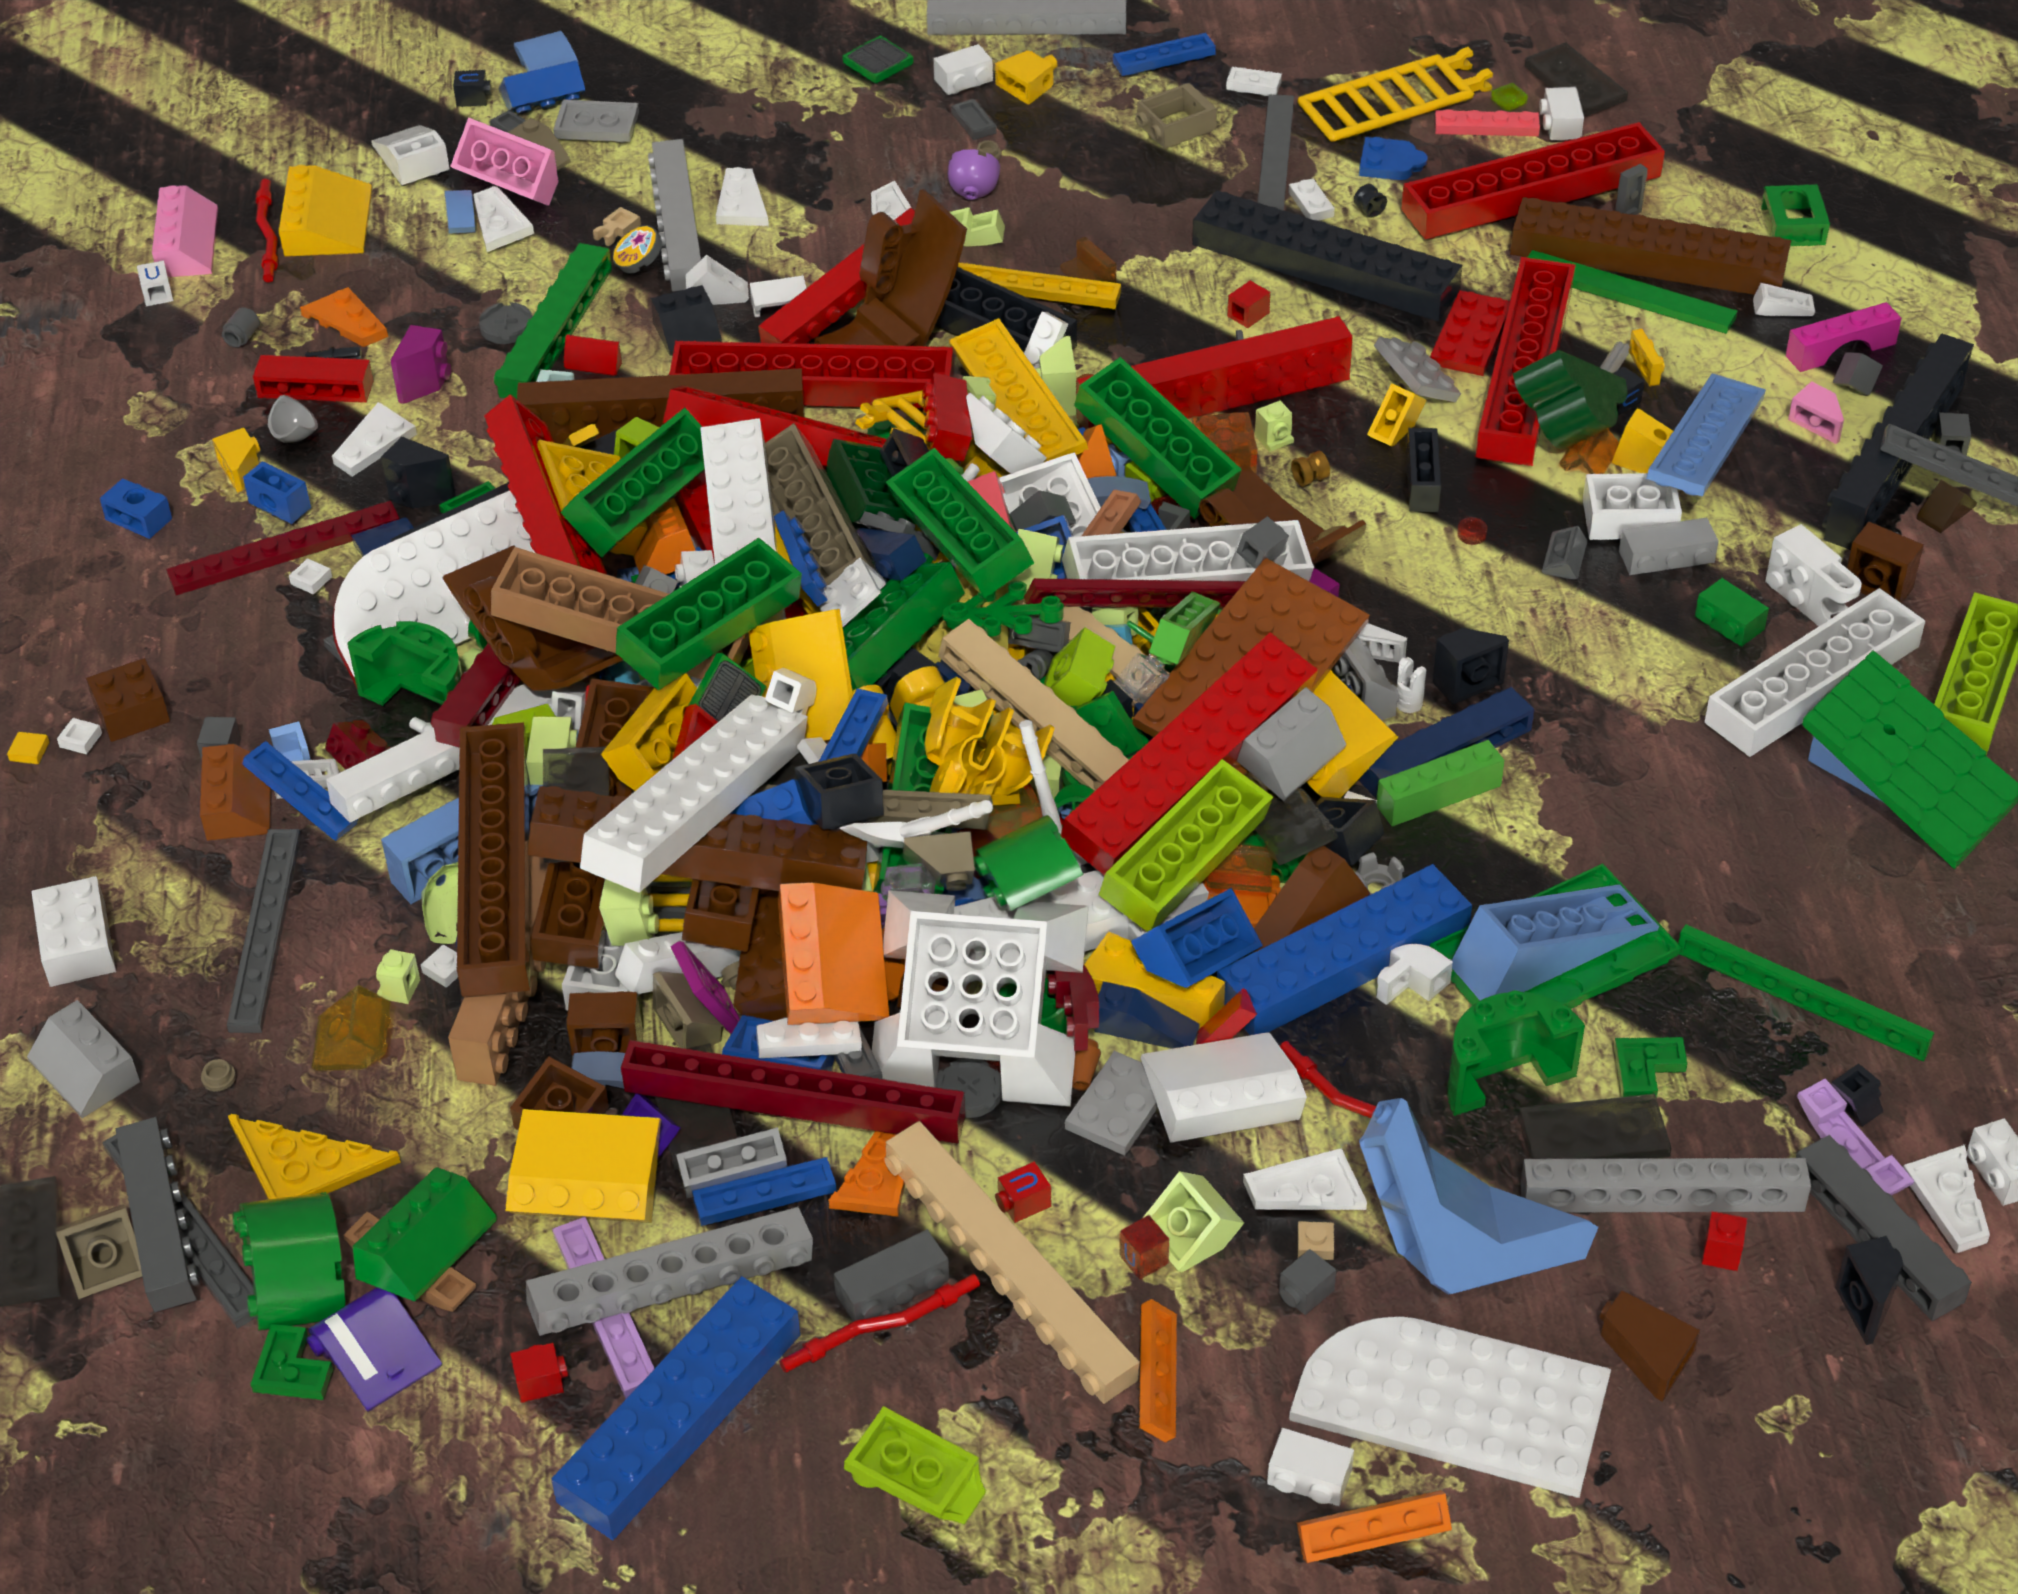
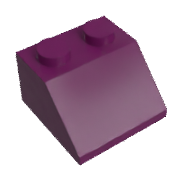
(420, 363)

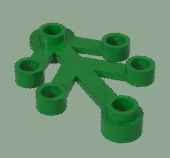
(1002, 612)

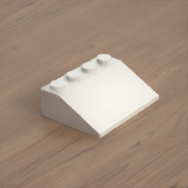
(1057, 476)
(1224, 1086)

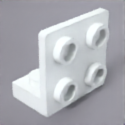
(853, 590)

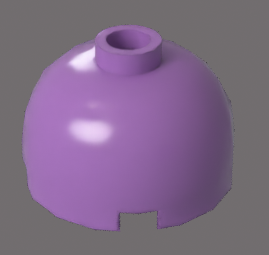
(973, 174)

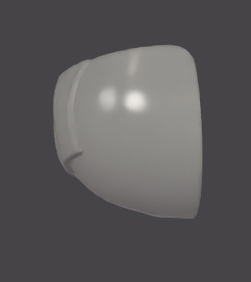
(290, 420)

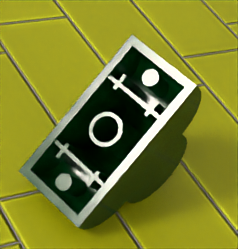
(1570, 397)
(860, 481)

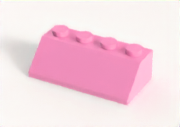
(507, 161)
(184, 231)

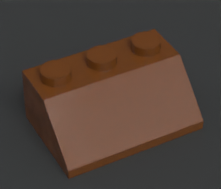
(231, 796)

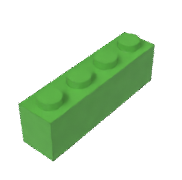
(1183, 627)
(1440, 783)

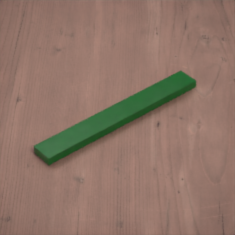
(1647, 296)
(1806, 993)

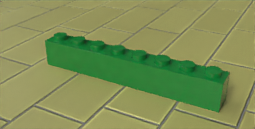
(555, 318)

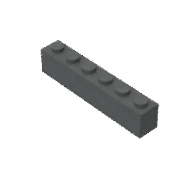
(1870, 1213)
(156, 1215)

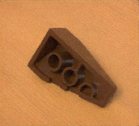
(1314, 891)

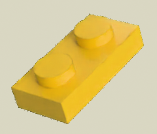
(1646, 357)

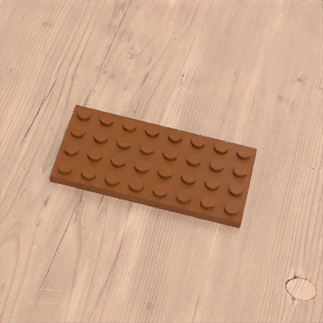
(1269, 601)

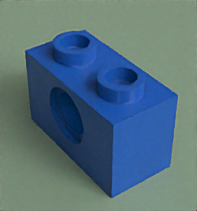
(277, 492)
(136, 508)

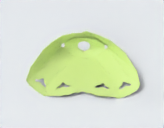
(441, 905)

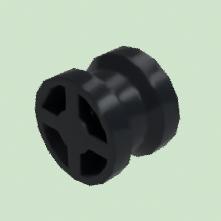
(1370, 200)

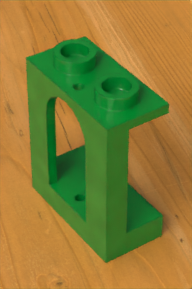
(1798, 230)

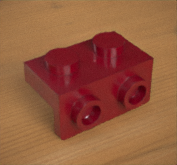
(353, 743)

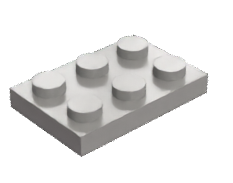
(596, 120)
(1417, 369)
(1114, 1105)

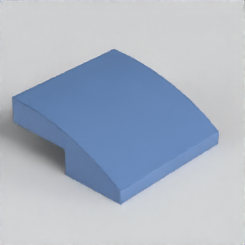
(544, 51)

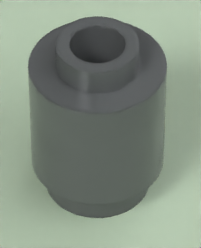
(240, 327)

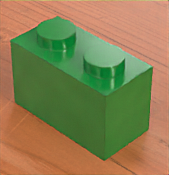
(1731, 612)

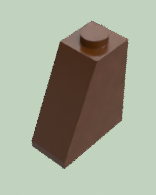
(1648, 1341)

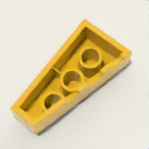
(1118, 963)

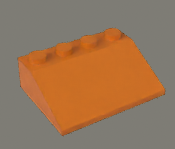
(832, 954)

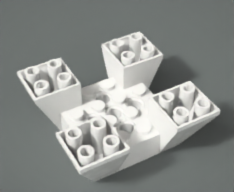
(1019, 950)

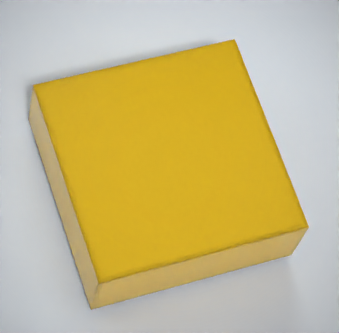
(28, 747)

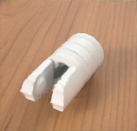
(1410, 686)

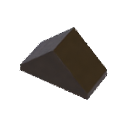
(1945, 507)

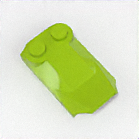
(917, 1467)

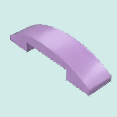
(1828, 1117)

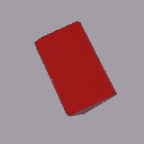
(592, 355)
(1228, 1019)

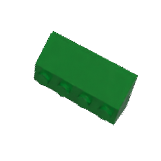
(422, 1235)

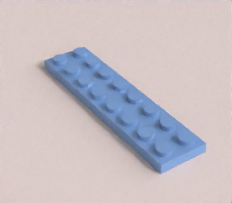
(1706, 435)

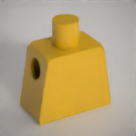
(1025, 75)
(1641, 442)

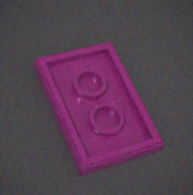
(706, 986)

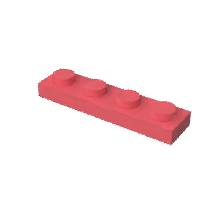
(1487, 123)

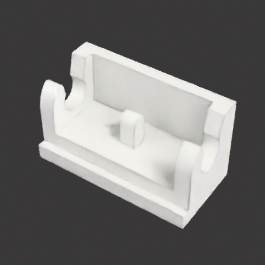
(775, 292)

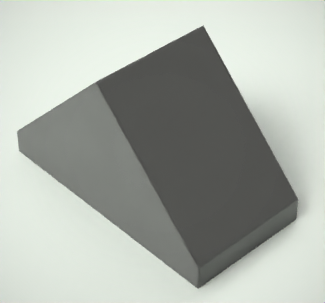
(1040, 508)

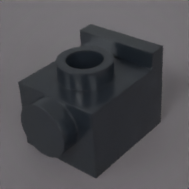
(1861, 1094)

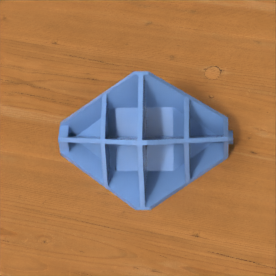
(1453, 1222)

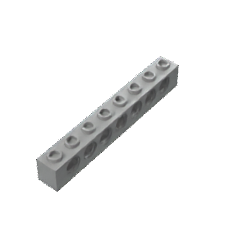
(1668, 1184)
(668, 1271)

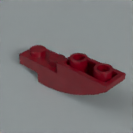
(1079, 999)

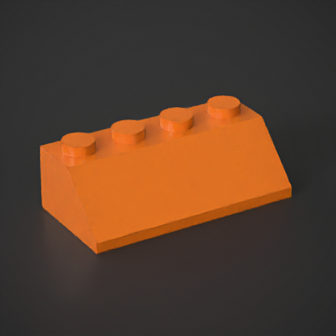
(664, 540)

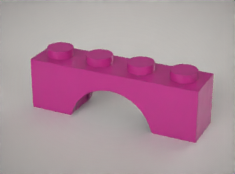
(1814, 343)

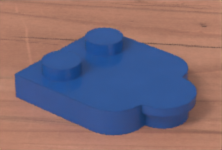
(1390, 159)

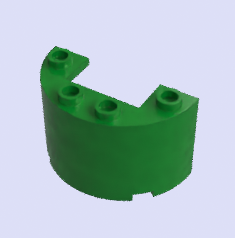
(405, 657)
(1026, 863)
(1509, 1033)
(292, 1259)

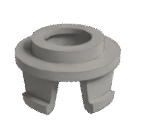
(1371, 872)

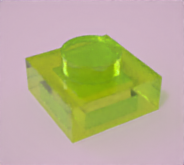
(1509, 96)

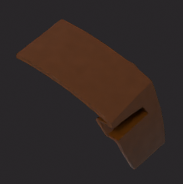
(905, 276)
(1256, 500)
(534, 655)

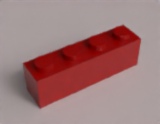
(313, 378)
(947, 416)

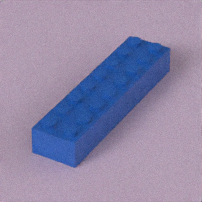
(1344, 948)
(676, 1408)

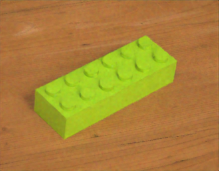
(1981, 668)
(1185, 846)

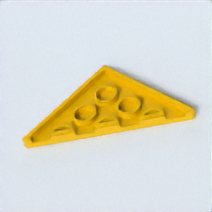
(305, 1161)

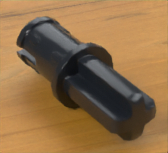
(345, 353)

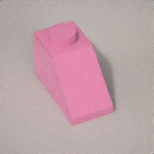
(1818, 412)

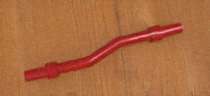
(269, 259)
(1308, 1070)
(816, 1348)

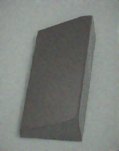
(1565, 553)

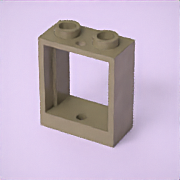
(1186, 97)

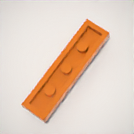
(1158, 1371)
(1374, 1526)

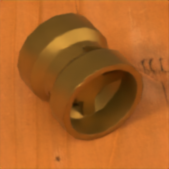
(1310, 468)

